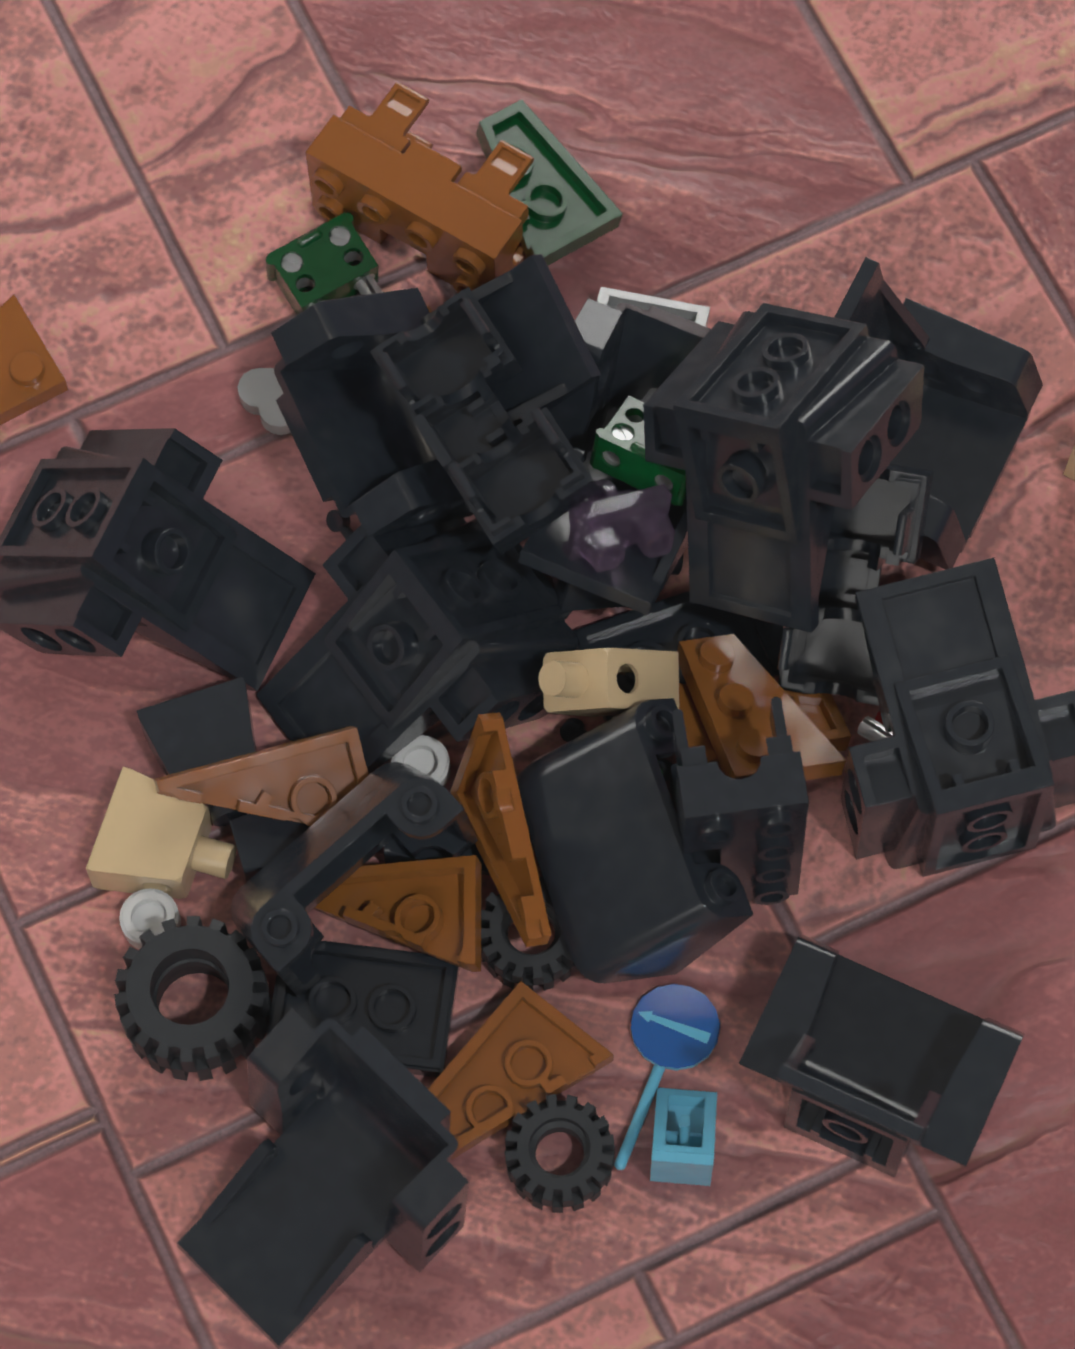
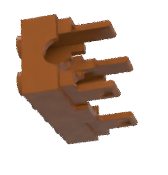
(409, 191)

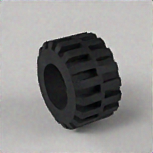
(186, 952)

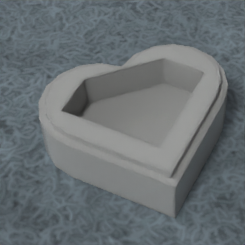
(258, 395)

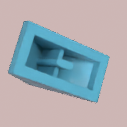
(684, 1137)

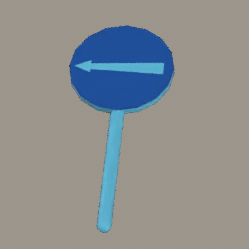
(674, 1031)

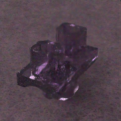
(619, 519)

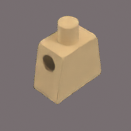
(587, 680)
(154, 841)

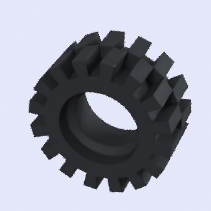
(517, 966)
(554, 1117)

